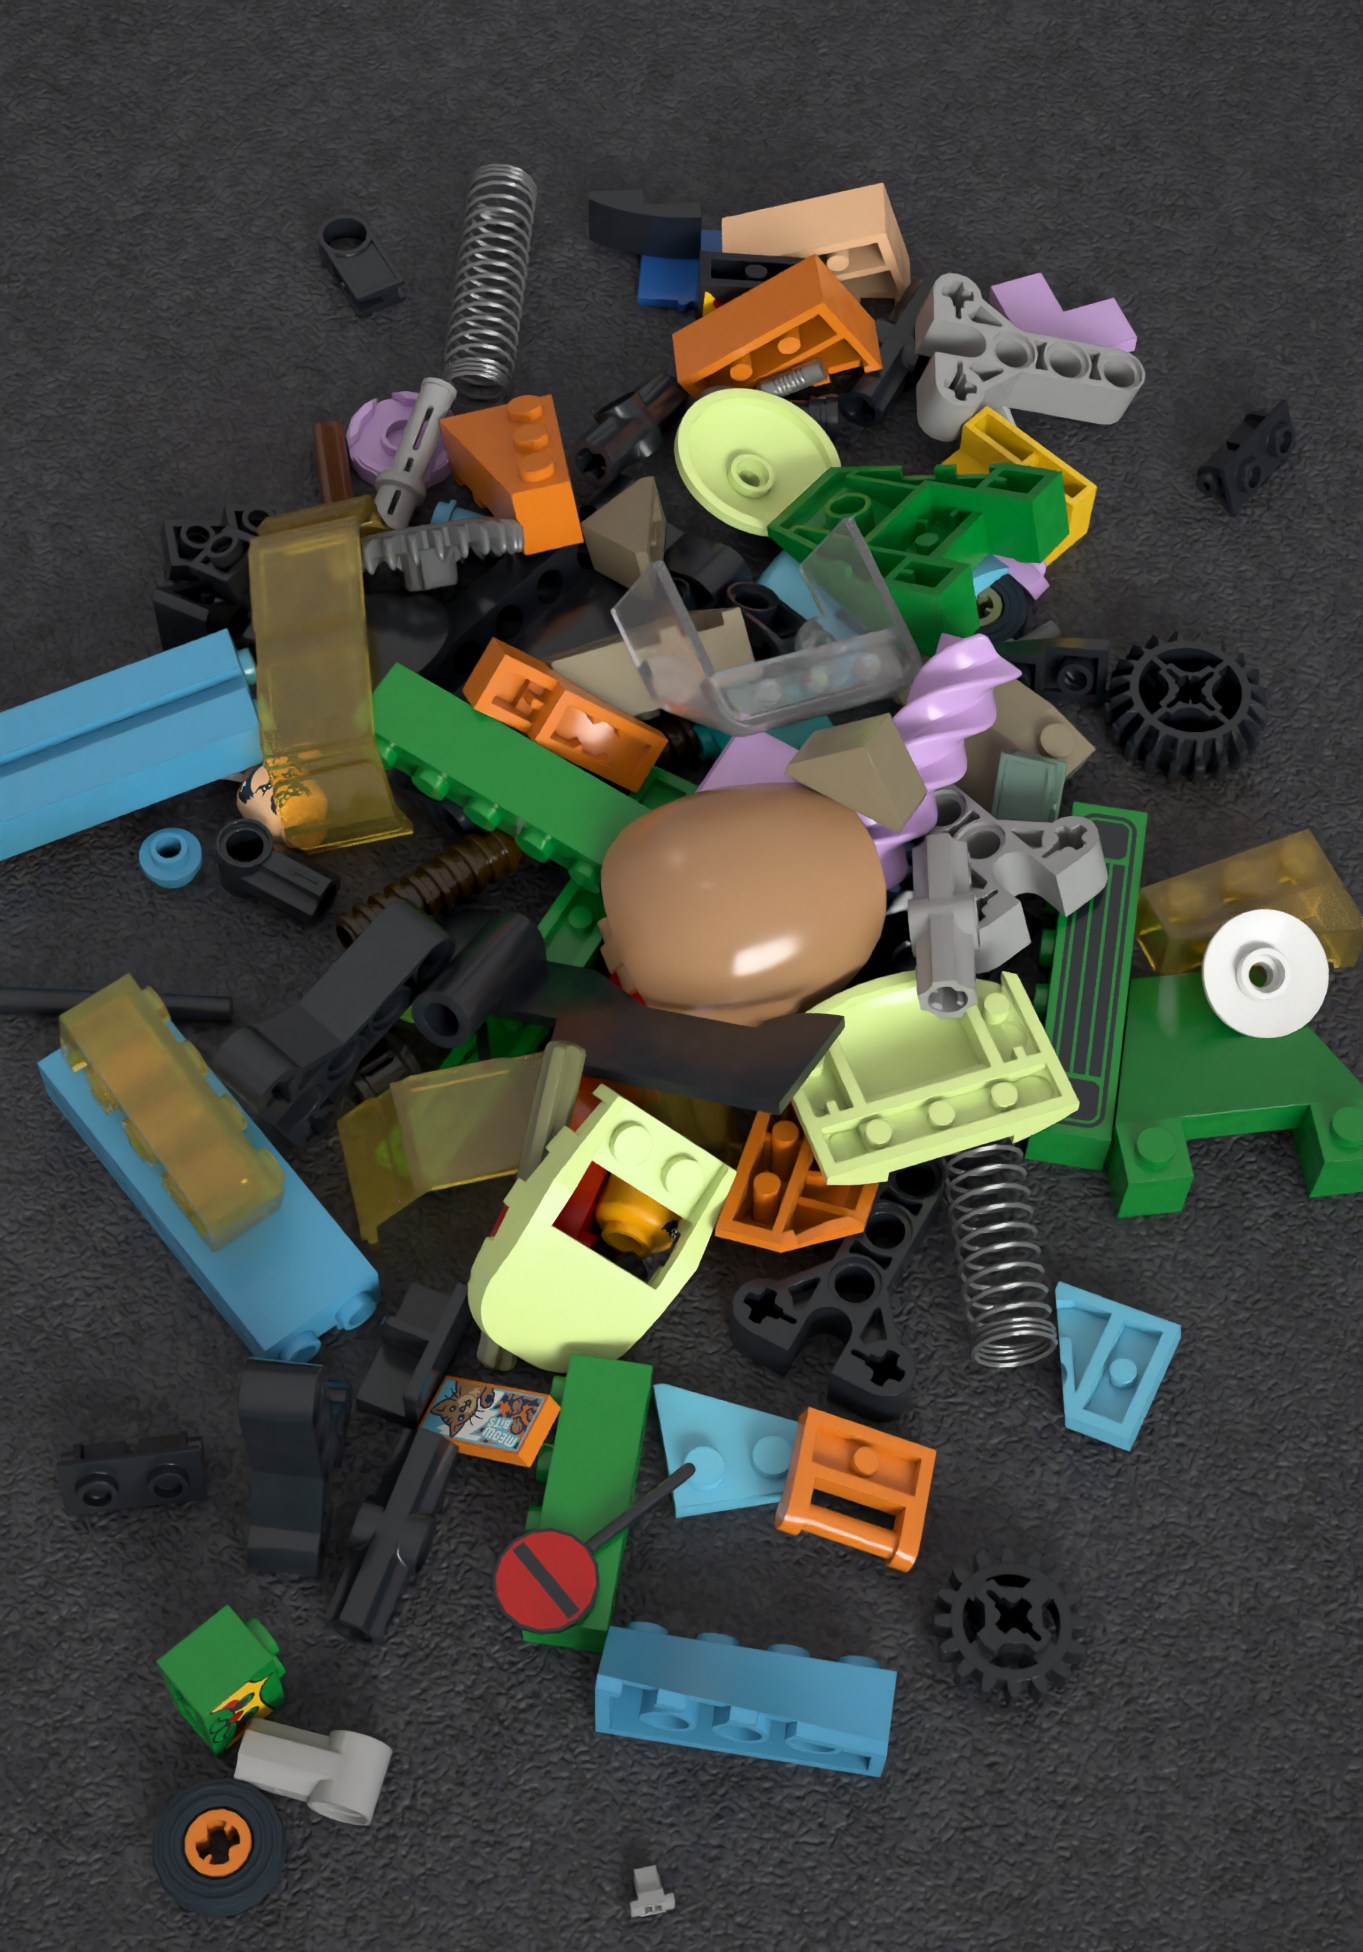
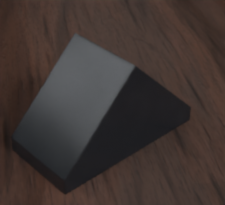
(192, 612)

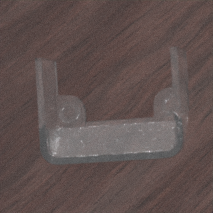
(841, 659)

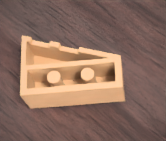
(847, 230)

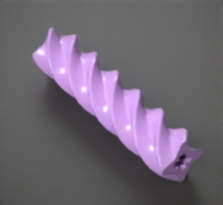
(944, 706)

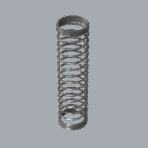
(505, 217)
(981, 1349)

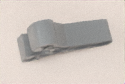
(991, 362)
(1011, 858)

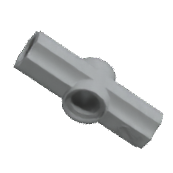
(944, 926)

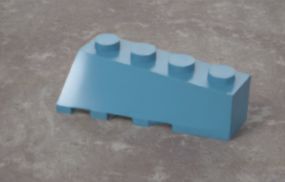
(745, 1699)

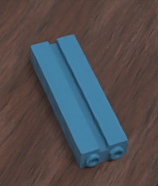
(126, 741)
(273, 1282)

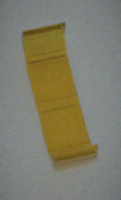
(317, 677)
(473, 1126)

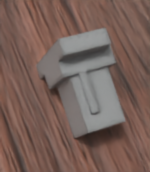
(650, 1893)

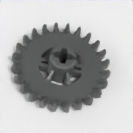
(430, 551)

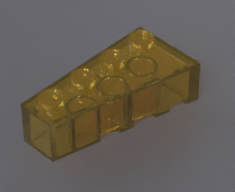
(171, 1110)

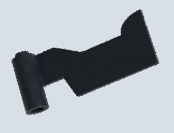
(627, 1043)

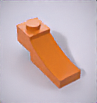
(563, 716)

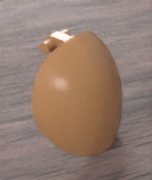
(742, 902)

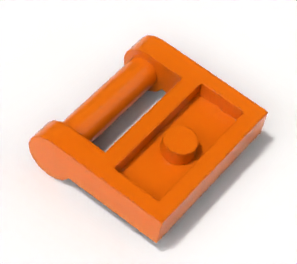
(862, 1468)

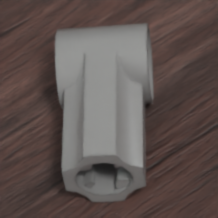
(332, 1773)

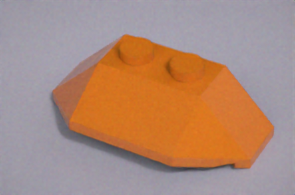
(782, 1195)

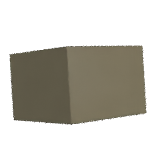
(627, 533)
(863, 769)

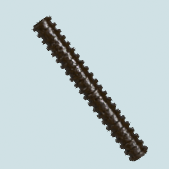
(489, 853)

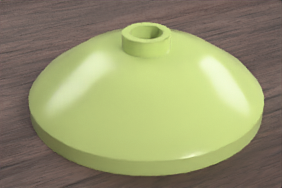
(750, 455)

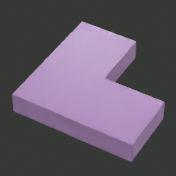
(1034, 309)

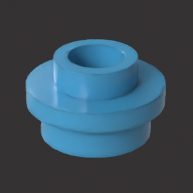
(172, 871)

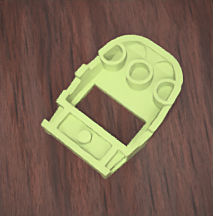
(554, 1295)

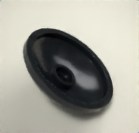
(407, 631)

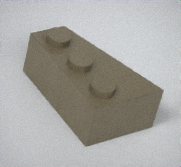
(610, 672)

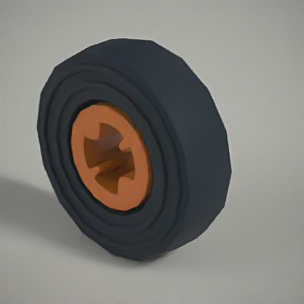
(186, 1830)

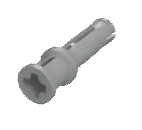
(402, 482)

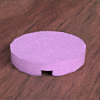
(376, 434)

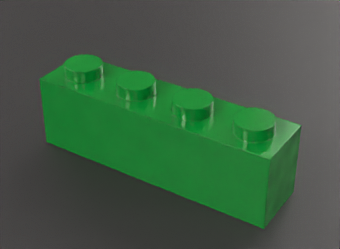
(593, 1474)

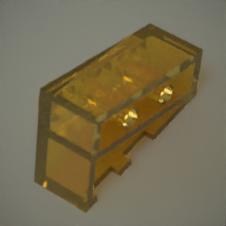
(1285, 875)

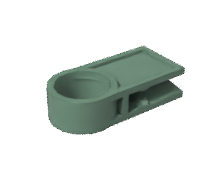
(1028, 787)

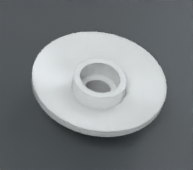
(1294, 970)

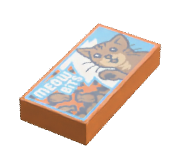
(491, 1419)

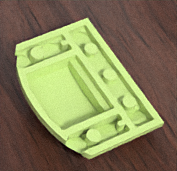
(924, 1086)

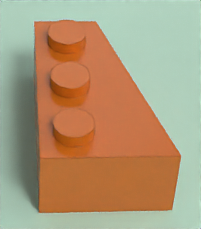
(775, 329)
(517, 468)

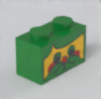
(224, 1678)

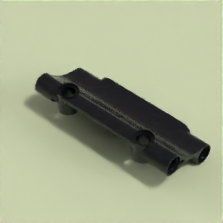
(553, 605)

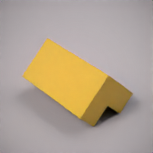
(994, 439)

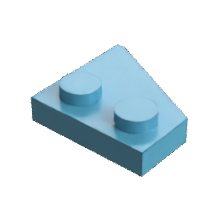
(1110, 1363)
(736, 1451)

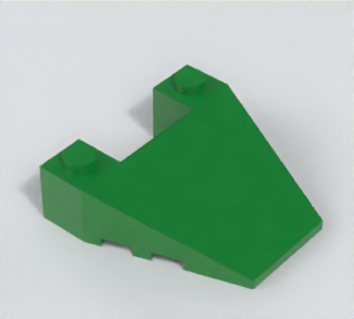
(932, 532)
(1201, 1079)

